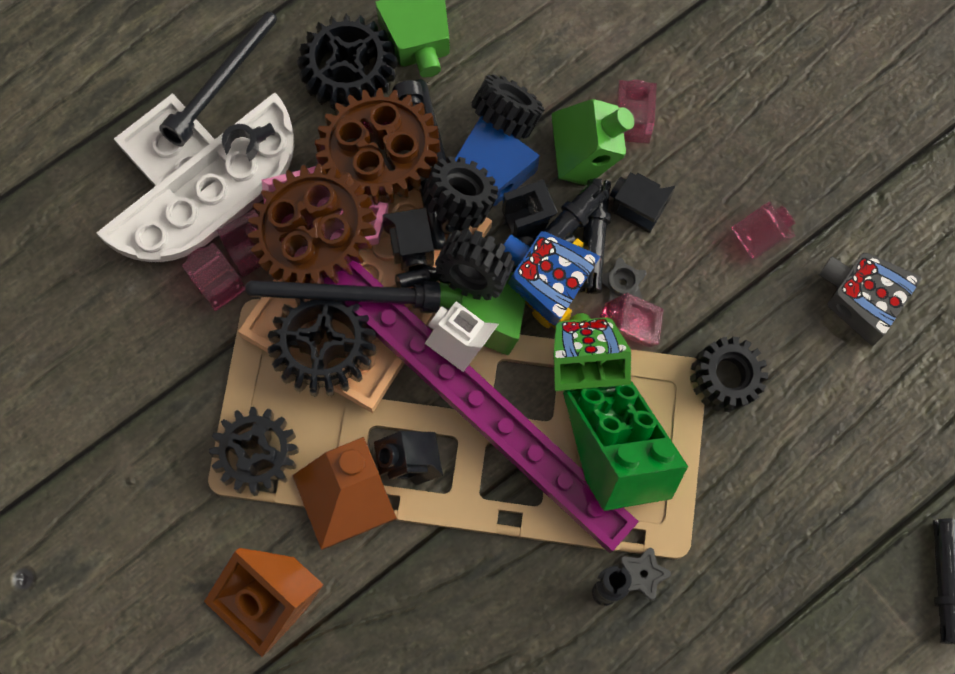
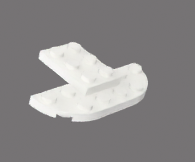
(194, 183)

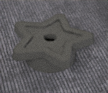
(623, 272)
(655, 572)

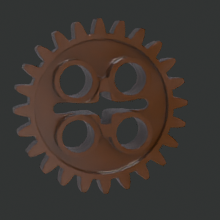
(409, 130)
(300, 197)

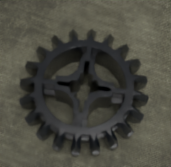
(354, 45)
(338, 346)

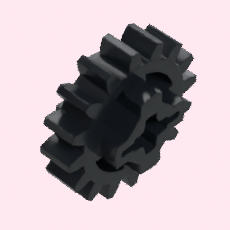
(248, 467)

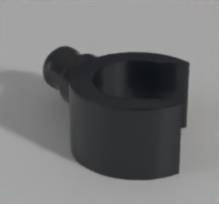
(255, 135)

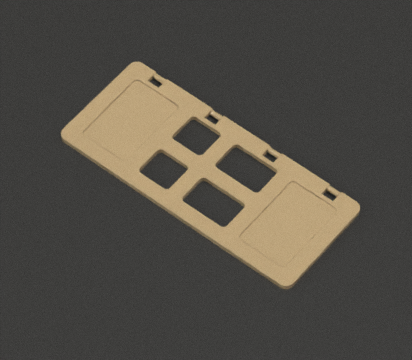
(333, 421)

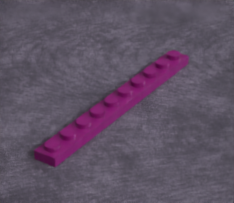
(491, 415)

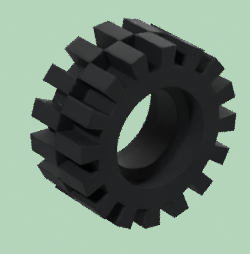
(507, 106)
(459, 192)
(474, 264)
(746, 362)

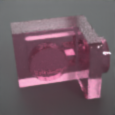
(764, 229)
(635, 318)

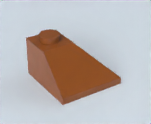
(343, 494)
(262, 596)

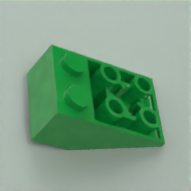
(623, 447)

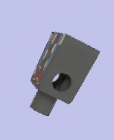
(869, 293)

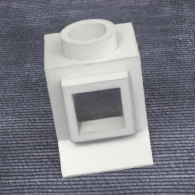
(458, 335)

